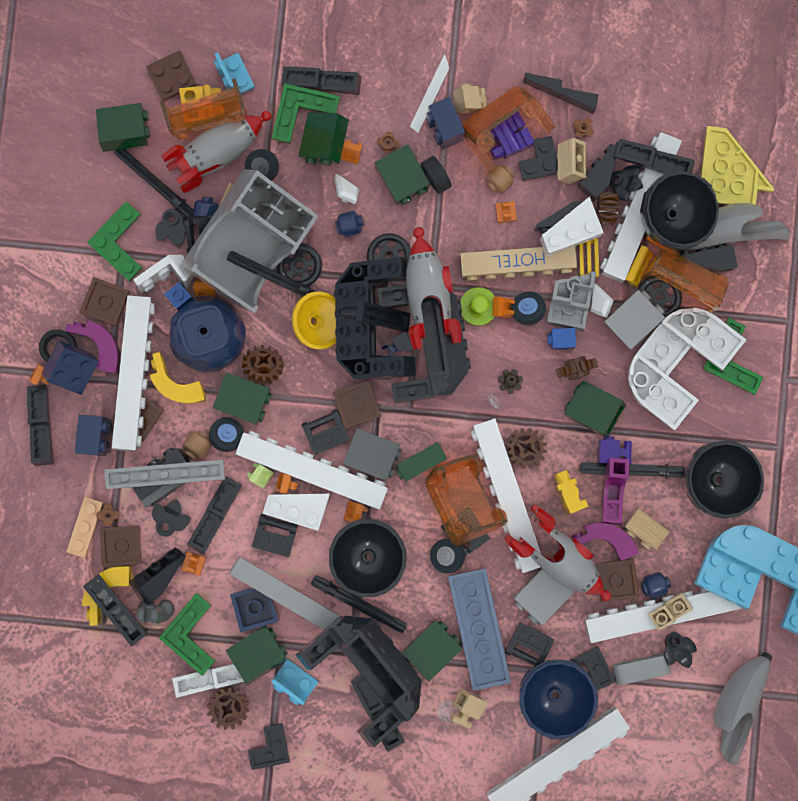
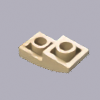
(670, 611)

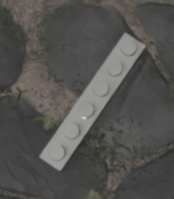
(164, 474)

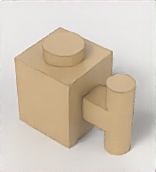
(469, 99)
(468, 705)

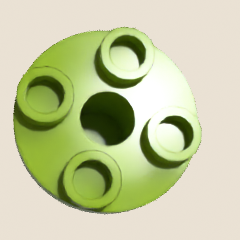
(477, 306)

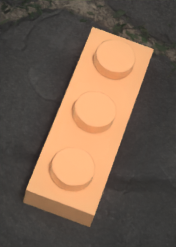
(84, 527)

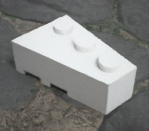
(574, 229)
(298, 508)

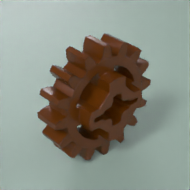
(262, 364)
(577, 368)
(531, 440)
(220, 704)

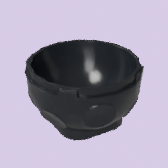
(693, 209)
(740, 479)
(364, 576)

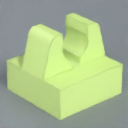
(260, 475)

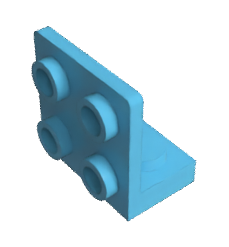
(234, 68)
(294, 682)

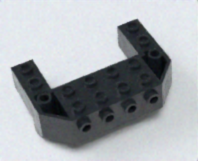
(356, 339)
(445, 360)
(378, 663)

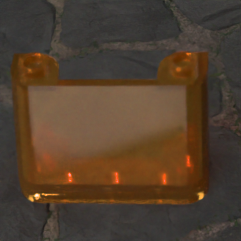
(462, 500)

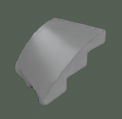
(571, 301)

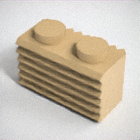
(571, 161)
(645, 529)

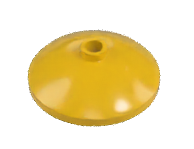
(322, 309)

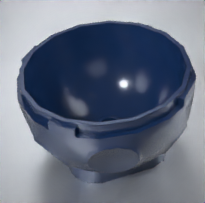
(219, 345)
(566, 713)

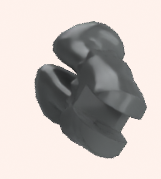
(155, 613)

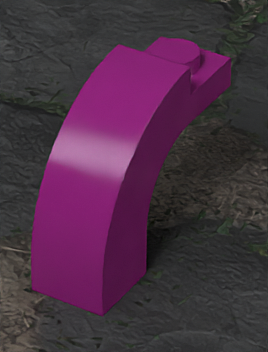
(109, 350)
(613, 490)
(616, 537)

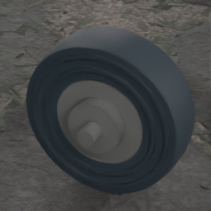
(264, 162)

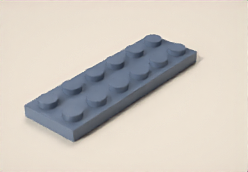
(479, 629)

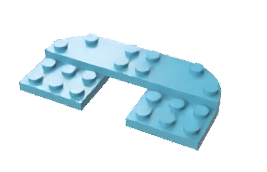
(738, 560)

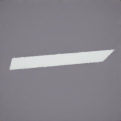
(430, 94)

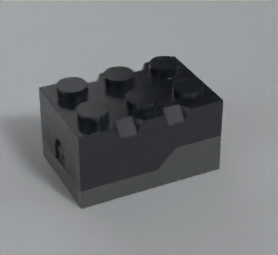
(154, 494)

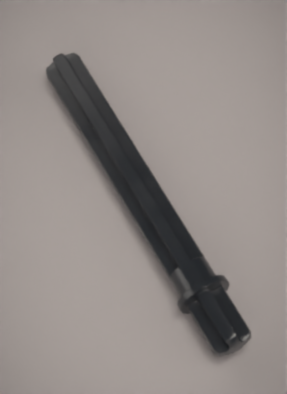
(175, 200)
(269, 274)
(636, 470)
(359, 604)

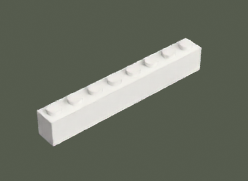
(632, 230)
(132, 374)
(311, 470)
(505, 488)
(636, 618)
(561, 758)

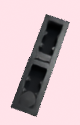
(322, 80)
(552, 86)
(651, 158)
(40, 426)
(214, 515)
(115, 610)
(373, 704)

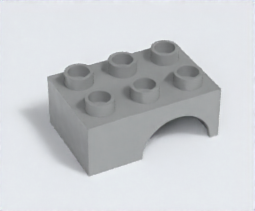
(254, 222)

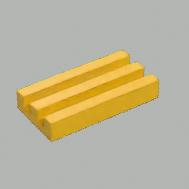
(596, 257)
(639, 266)

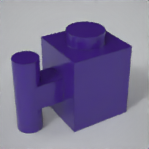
(610, 448)

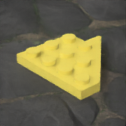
(730, 169)

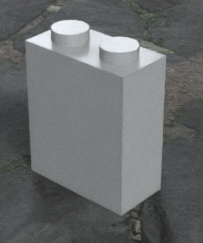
(635, 318)
(541, 596)

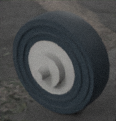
(447, 556)

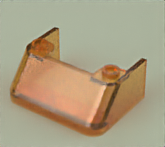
(205, 112)
(478, 126)
(688, 277)

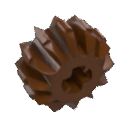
(607, 208)

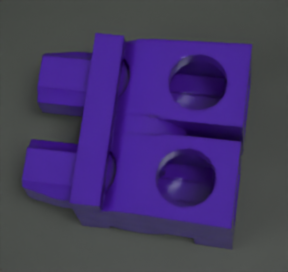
(508, 139)

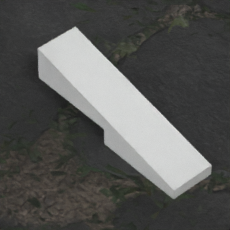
(213, 678)

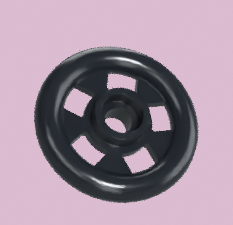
(382, 240)
(315, 262)
(676, 298)

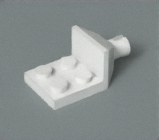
(161, 271)

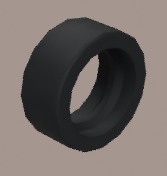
(436, 174)
(52, 334)

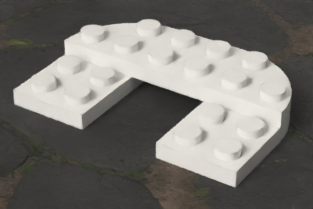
(663, 351)

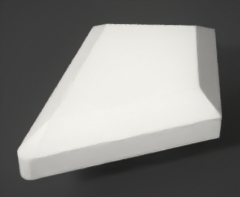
(345, 189)
(600, 301)

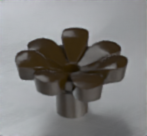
(510, 385)

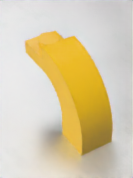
(185, 394)
(113, 577)

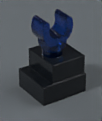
(401, 343)

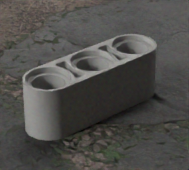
(640, 669)

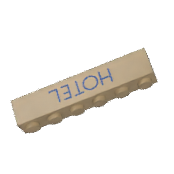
(515, 262)

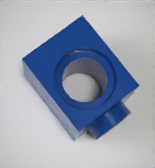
(178, 295)
(562, 338)

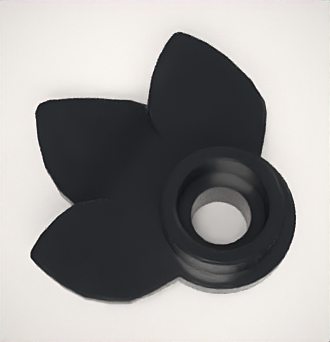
(627, 183)
(173, 230)
(172, 516)
(680, 651)

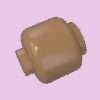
(500, 179)
(196, 445)

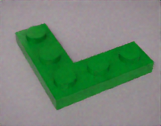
(295, 98)
(105, 241)
(733, 372)
(176, 635)

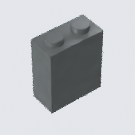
(372, 454)

